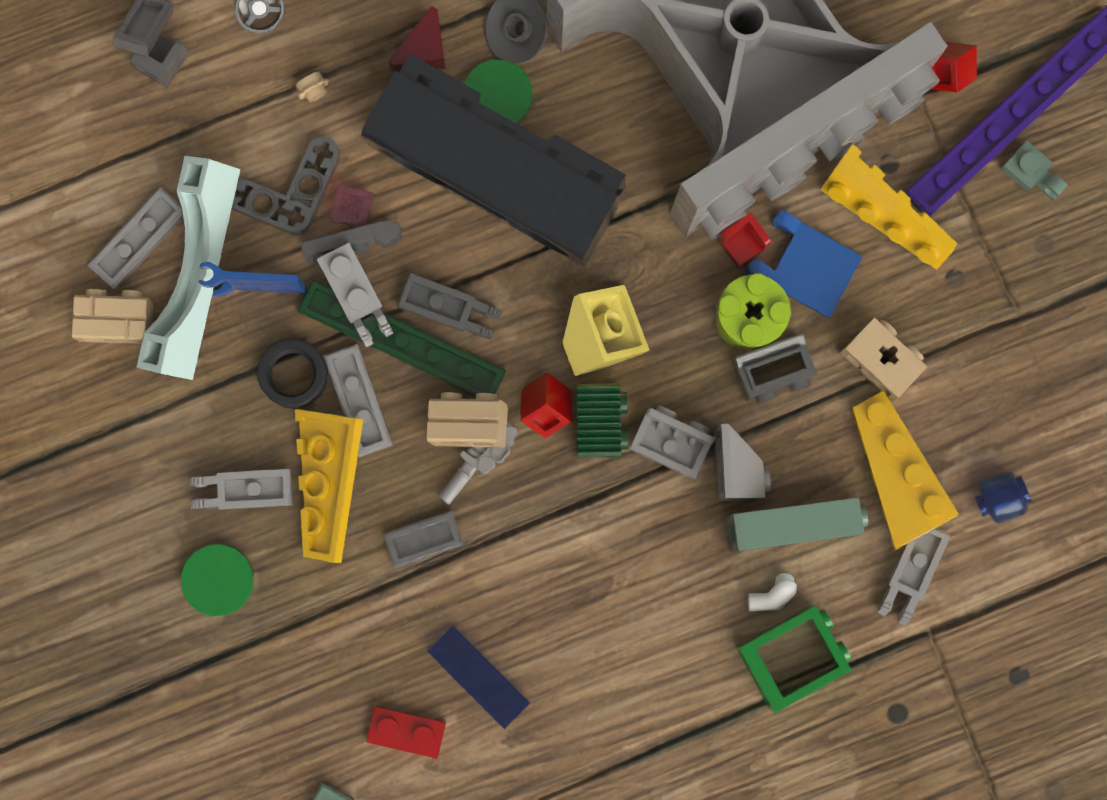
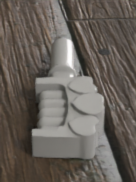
(480, 459)

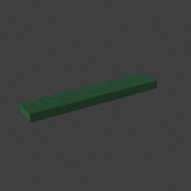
(406, 344)

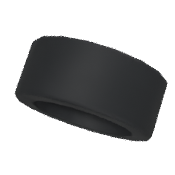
(282, 348)

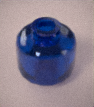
(1003, 497)

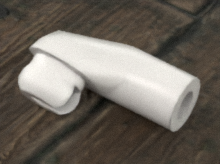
(777, 597)

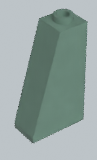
(796, 524)

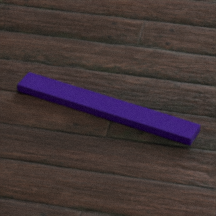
(1011, 116)

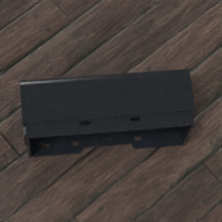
(493, 163)

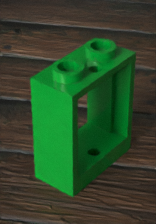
(761, 675)

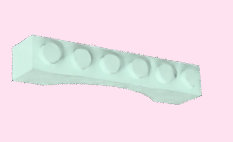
(206, 199)

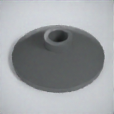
(504, 32)

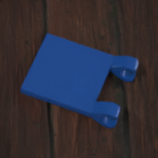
(812, 266)
(251, 281)

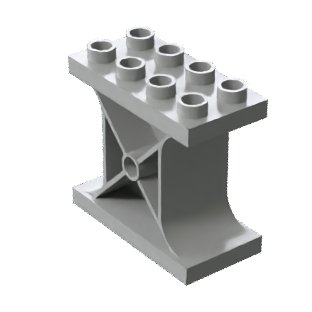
(761, 86)

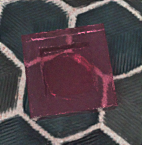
(351, 206)

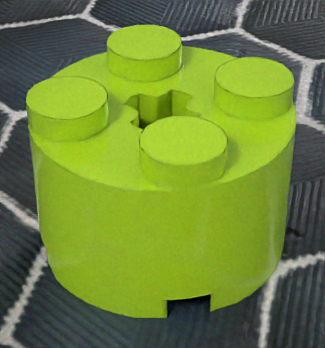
(755, 292)

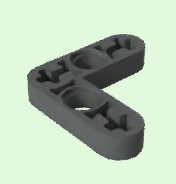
(294, 198)

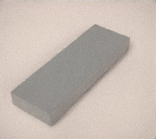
(137, 239)
(358, 397)

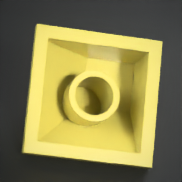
(602, 330)

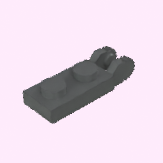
(359, 238)
(445, 305)

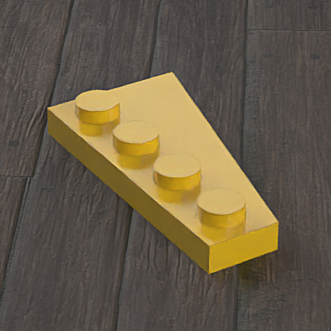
(876, 203)
(329, 463)
(905, 483)

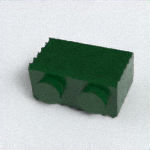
(599, 421)

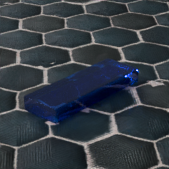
(478, 676)

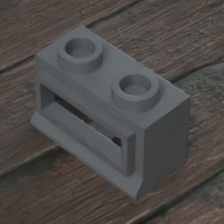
(767, 391)

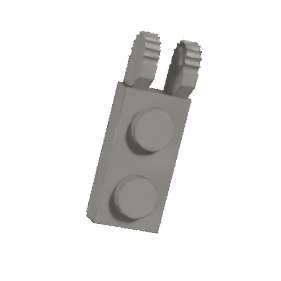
(353, 290)
(246, 489)
(914, 572)

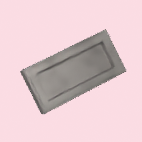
(143, 26)
(423, 539)

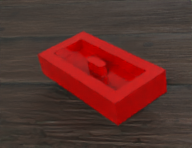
(406, 732)

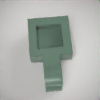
(1030, 168)

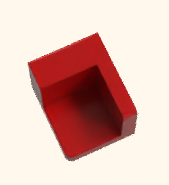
(956, 67)
(744, 240)
(546, 405)

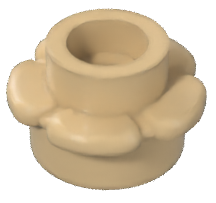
(312, 87)

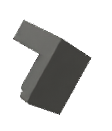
(162, 61)

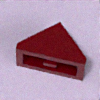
(422, 42)

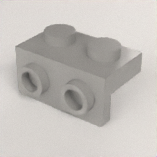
(672, 442)

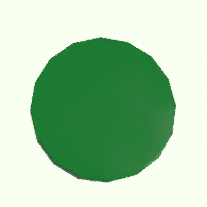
(502, 88)
(217, 580)

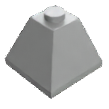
(738, 468)

